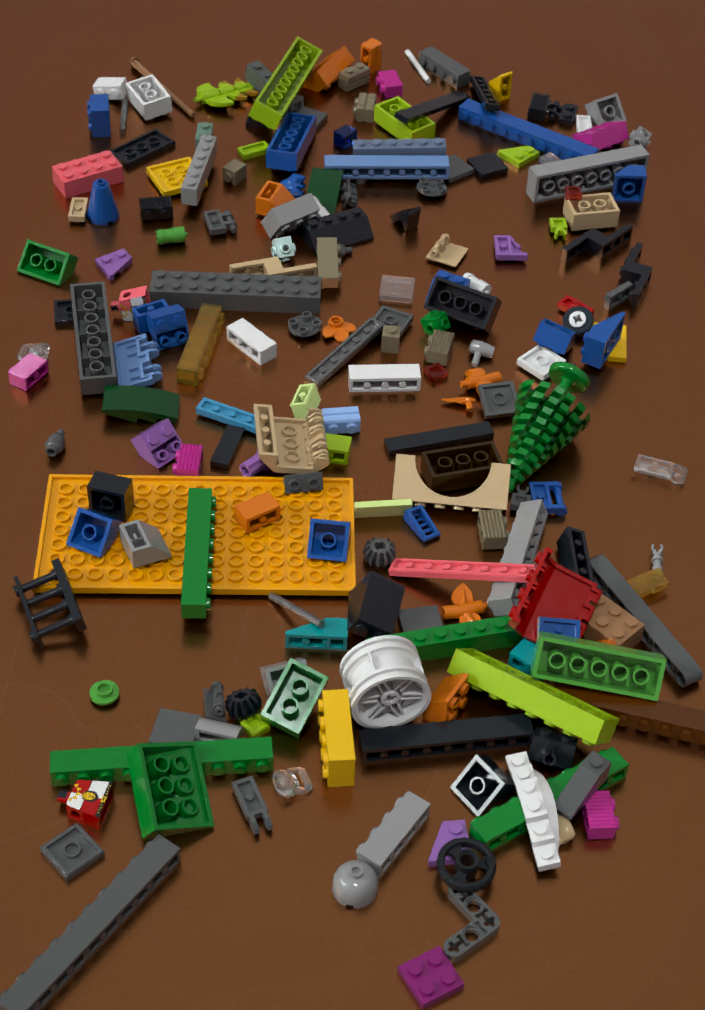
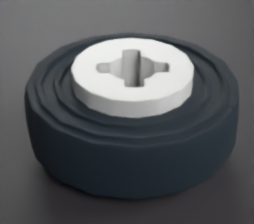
(583, 324)

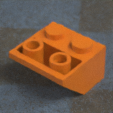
(271, 196)
(448, 699)

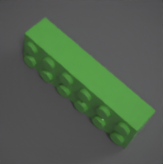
(598, 665)

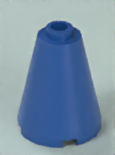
(102, 205)

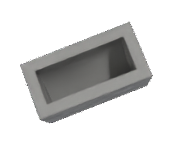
(210, 729)

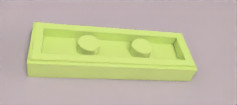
(381, 508)

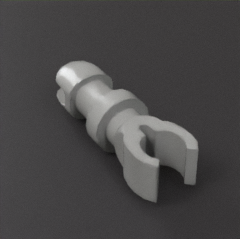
(657, 559)

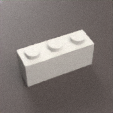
(251, 341)

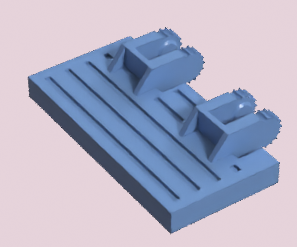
(134, 363)

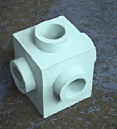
(283, 248)

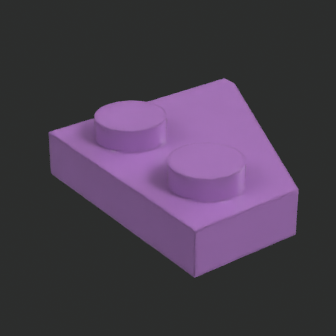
(508, 249)
(448, 831)

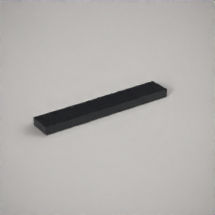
(438, 438)

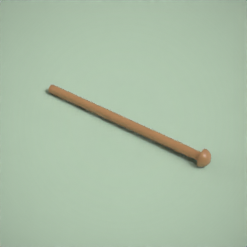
(135, 63)

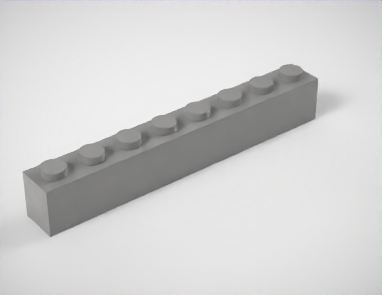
(520, 549)

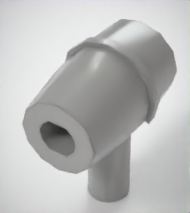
(480, 349)

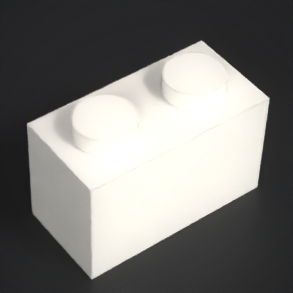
(113, 86)

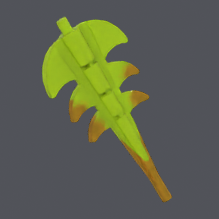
(219, 97)

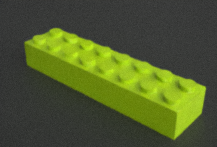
(534, 697)

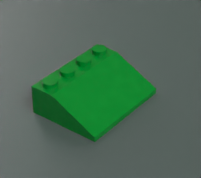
(169, 788)

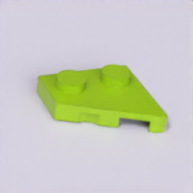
(518, 155)

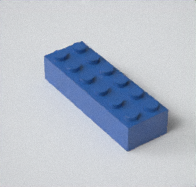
(291, 141)

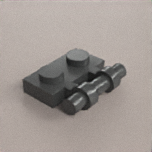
(219, 222)

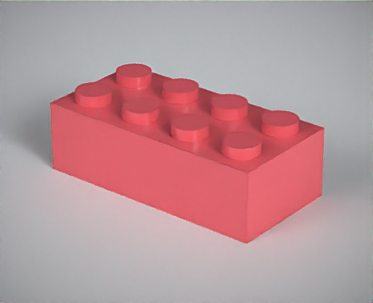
(79, 174)

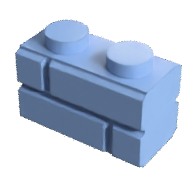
(341, 420)

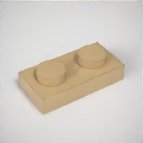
(78, 209)

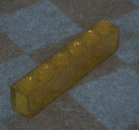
(200, 344)

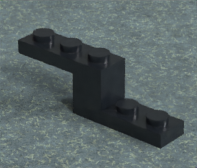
(596, 243)
(635, 273)

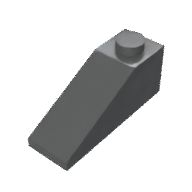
(583, 785)

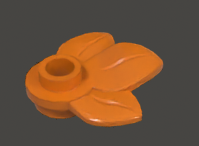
(338, 329)

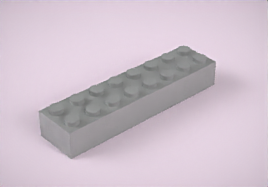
(588, 171)

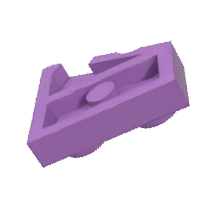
(113, 263)

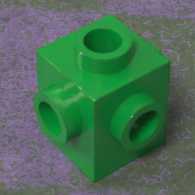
(435, 320)

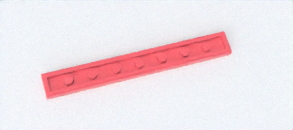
(460, 570)

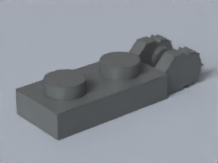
(251, 803)

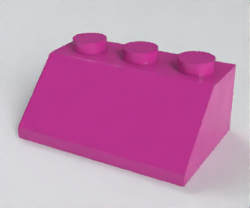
(604, 135)

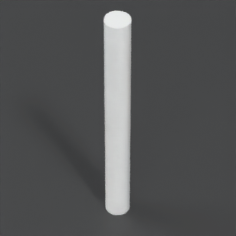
(416, 64)

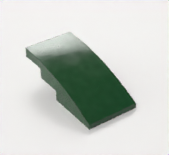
(326, 186)
(140, 402)

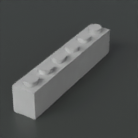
(199, 170)

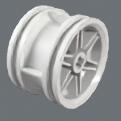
(385, 682)

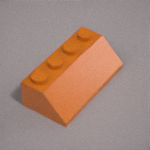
(328, 70)

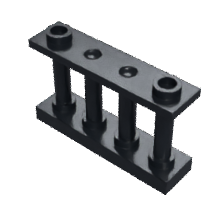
(69, 603)

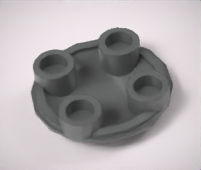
(431, 187)
(305, 324)

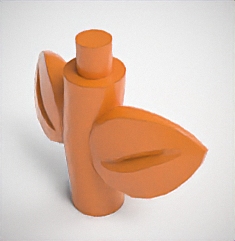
(478, 376)
(464, 606)

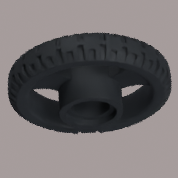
(468, 856)

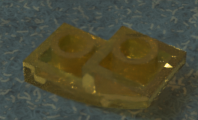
(649, 582)

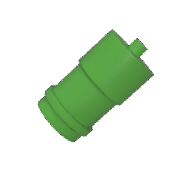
(172, 235)

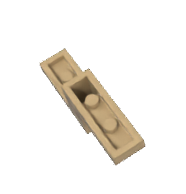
(273, 266)

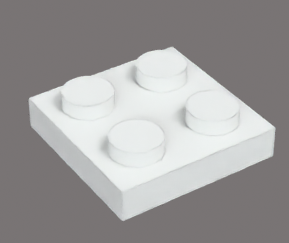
(538, 361)

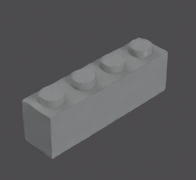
(394, 832)

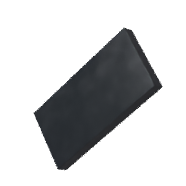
(142, 148)

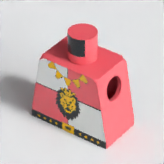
(129, 299)

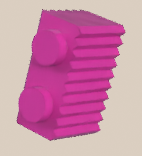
(389, 83)
(28, 371)
(188, 460)
(599, 816)

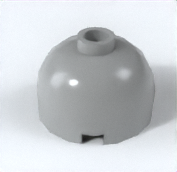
(355, 884)

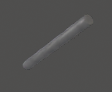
(123, 115)
(296, 610)

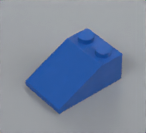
(602, 340)

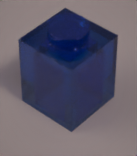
(344, 136)

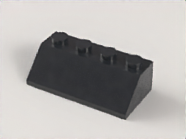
(348, 226)

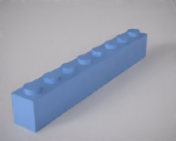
(389, 166)

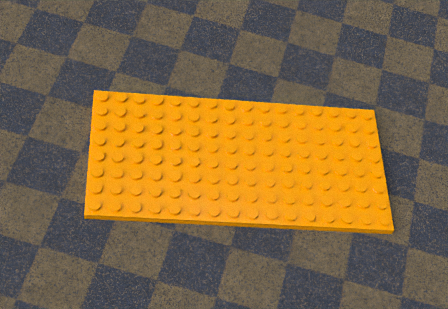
(243, 563)

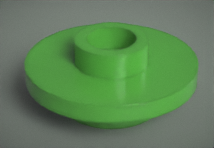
(104, 692)

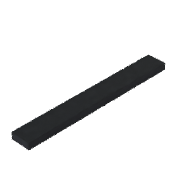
(431, 107)

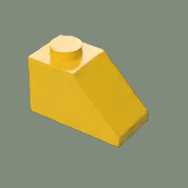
(502, 86)

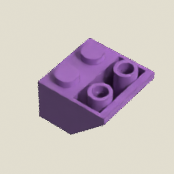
(158, 443)

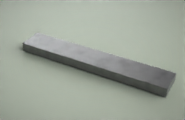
(344, 352)

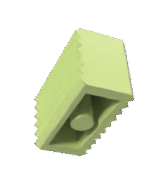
(305, 398)

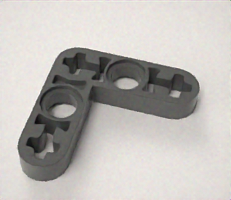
(476, 925)

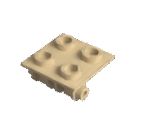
(446, 252)

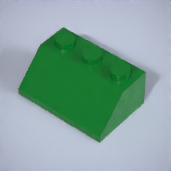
(46, 263)

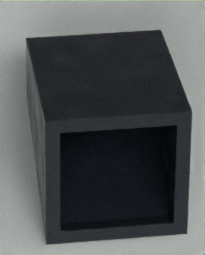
(374, 606)

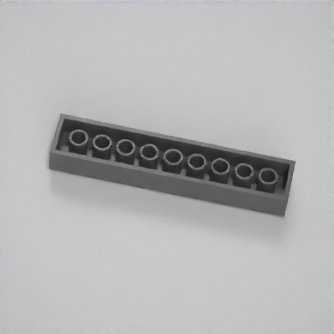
(237, 291)

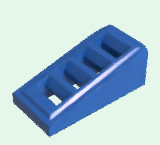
(419, 511)

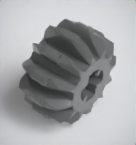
(379, 552)

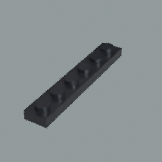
(485, 93)

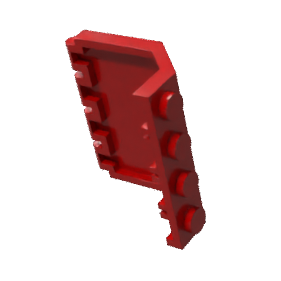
(554, 594)

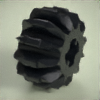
(243, 704)

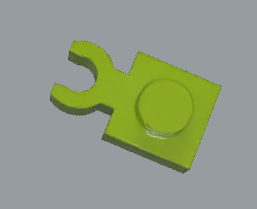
(558, 227)

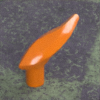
(468, 401)

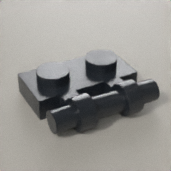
(564, 114)

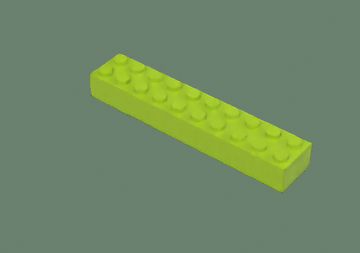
(285, 83)

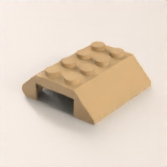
(291, 443)

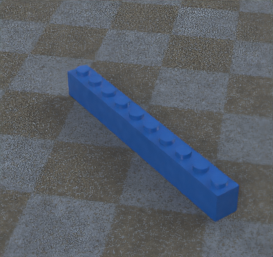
(523, 131)

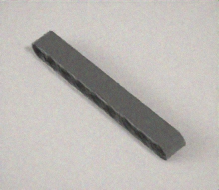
(655, 634)

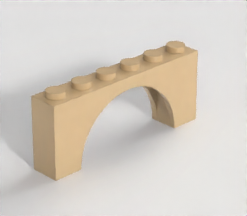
(490, 495)

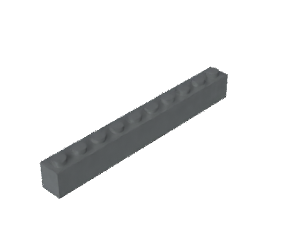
(92, 928)

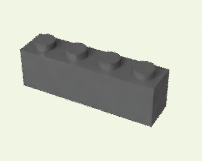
(444, 67)

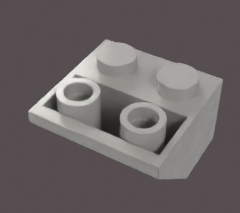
(143, 543)

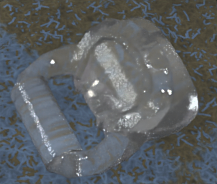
(40, 349)
(287, 784)

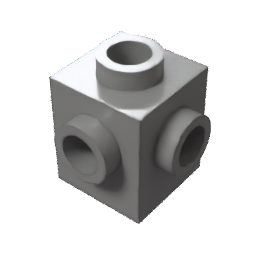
(640, 137)

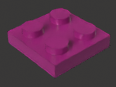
(430, 977)

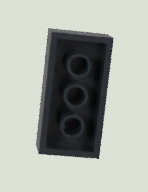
(463, 304)

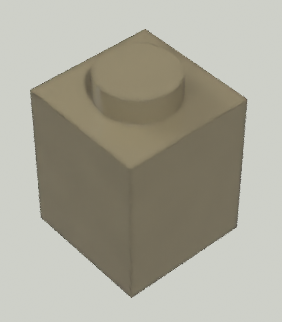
(234, 172)
(390, 339)

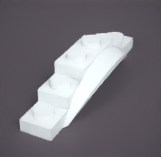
(538, 810)

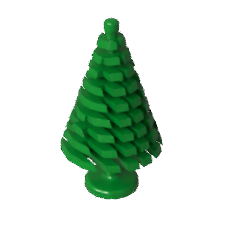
(544, 422)

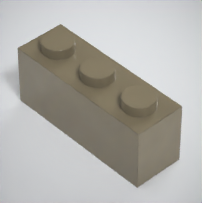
(328, 262)

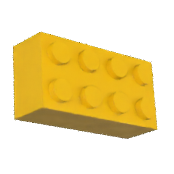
(336, 738)

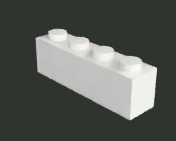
(384, 378)

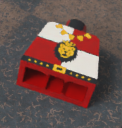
(88, 802)

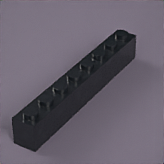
(445, 738)

